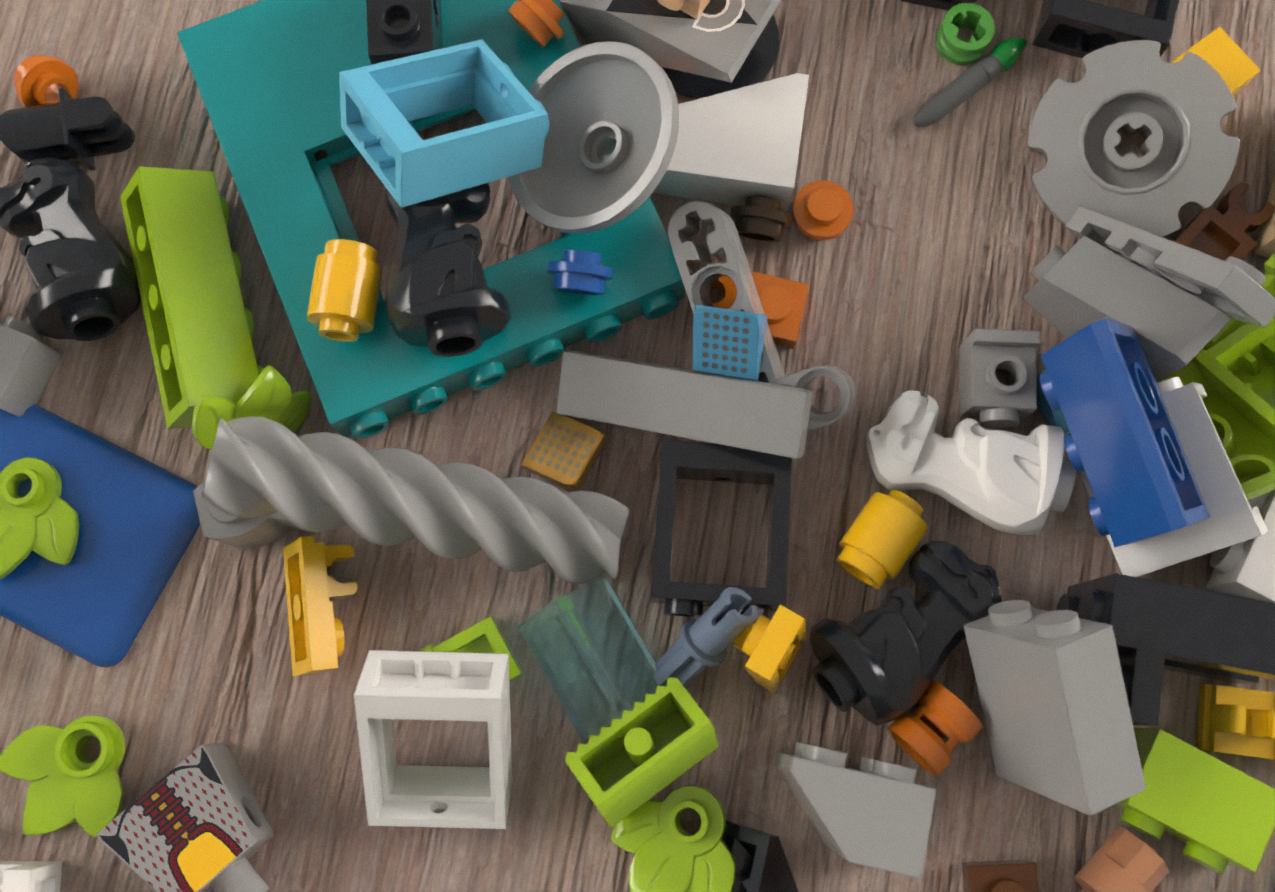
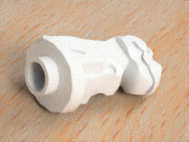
(986, 473)

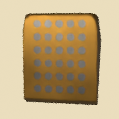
(564, 452)

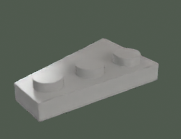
(1226, 284)

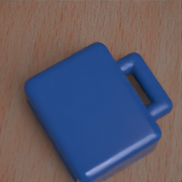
(128, 543)

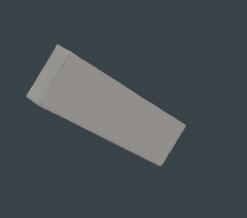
(685, 403)

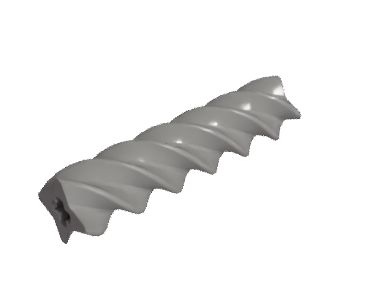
(400, 495)

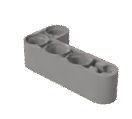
(697, 282)

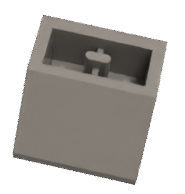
(862, 814)

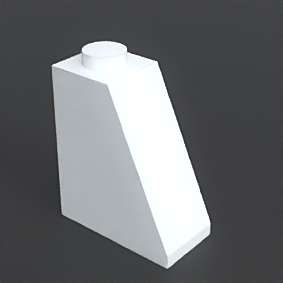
(739, 144)

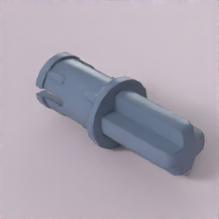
(706, 639)

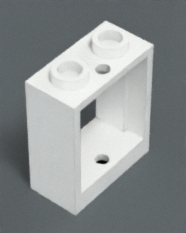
(434, 688)

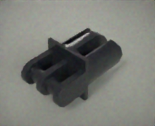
(65, 130)

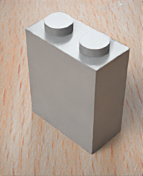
(1055, 705)

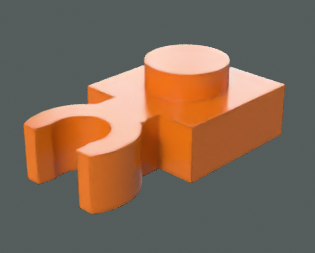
(781, 301)

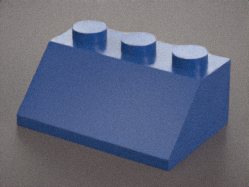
(1121, 434)

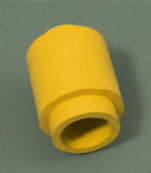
(345, 290)
(882, 538)

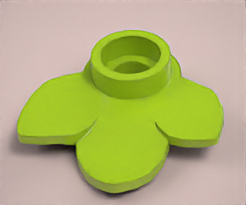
(266, 398)
(37, 521)
(64, 779)
(671, 857)

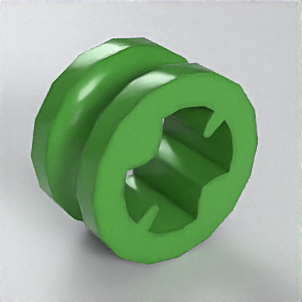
(971, 17)

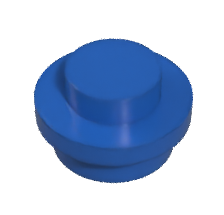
(579, 273)

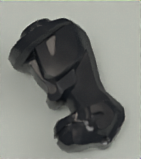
(78, 267)
(436, 279)
(895, 651)

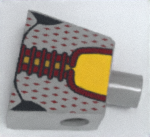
(194, 828)

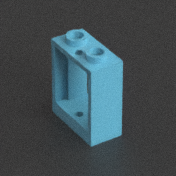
(388, 94)

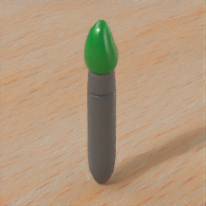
(970, 81)

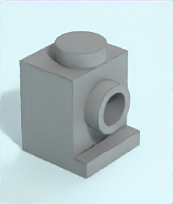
(979, 389)

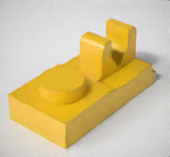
(313, 630)
(772, 646)
(1236, 721)

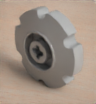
(1134, 92)

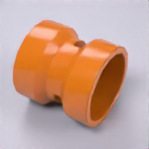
(935, 720)

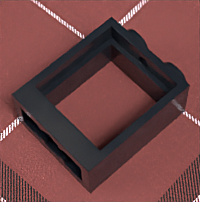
(1086, 26)
(721, 464)

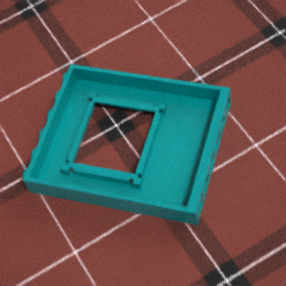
(276, 102)

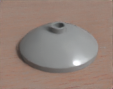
(597, 104)

